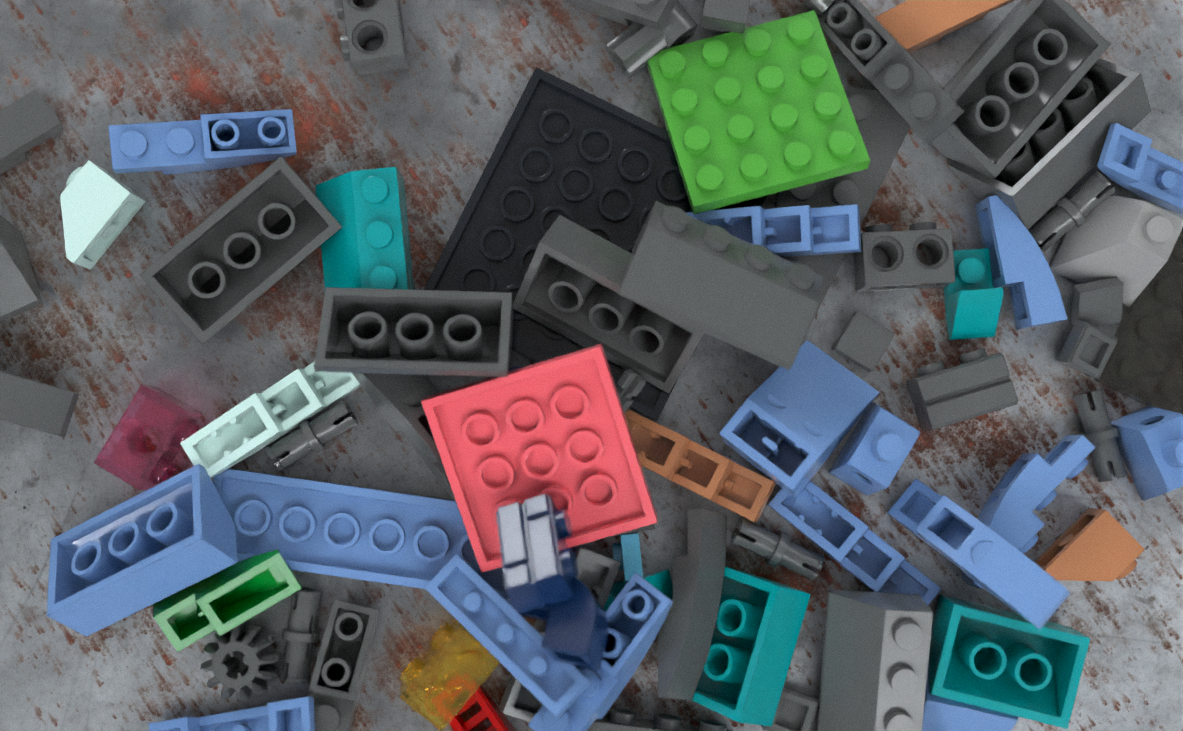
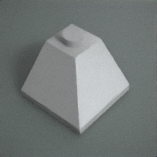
(1121, 241)

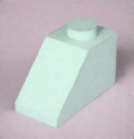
(94, 213)

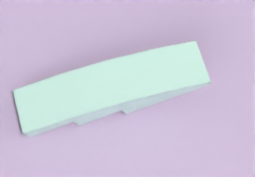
(266, 417)

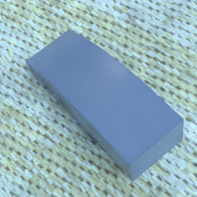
(1019, 265)

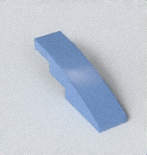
(792, 229)
(851, 543)

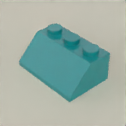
(374, 236)
(751, 647)
(1005, 661)

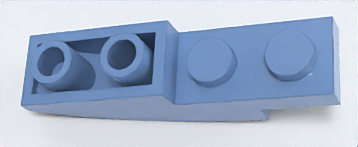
(203, 144)
(1031, 486)
(980, 553)
(632, 627)

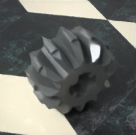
(255, 656)

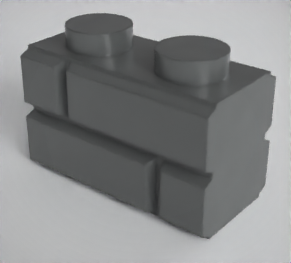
(961, 391)

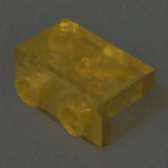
(446, 675)

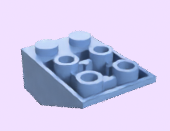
(798, 418)

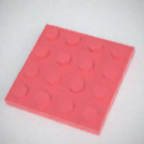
(536, 434)

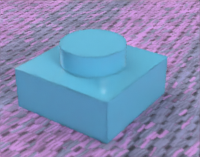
(628, 554)

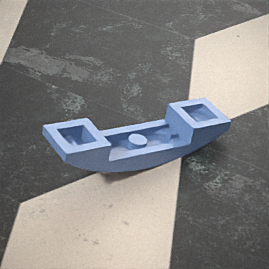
(1141, 169)
(277, 716)

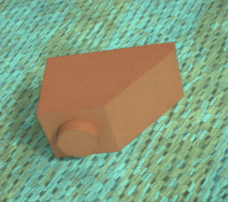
(1091, 550)

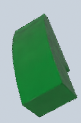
(225, 599)

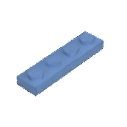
(506, 635)

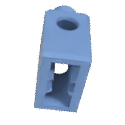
(874, 450)
(1152, 450)

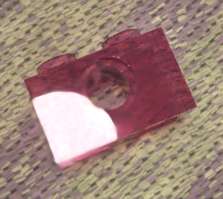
(126, 450)

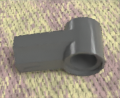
(640, 42)

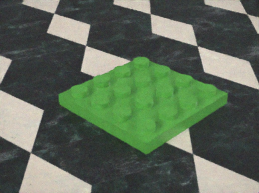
(756, 112)

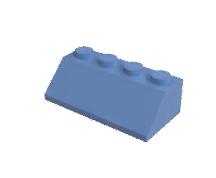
(140, 552)

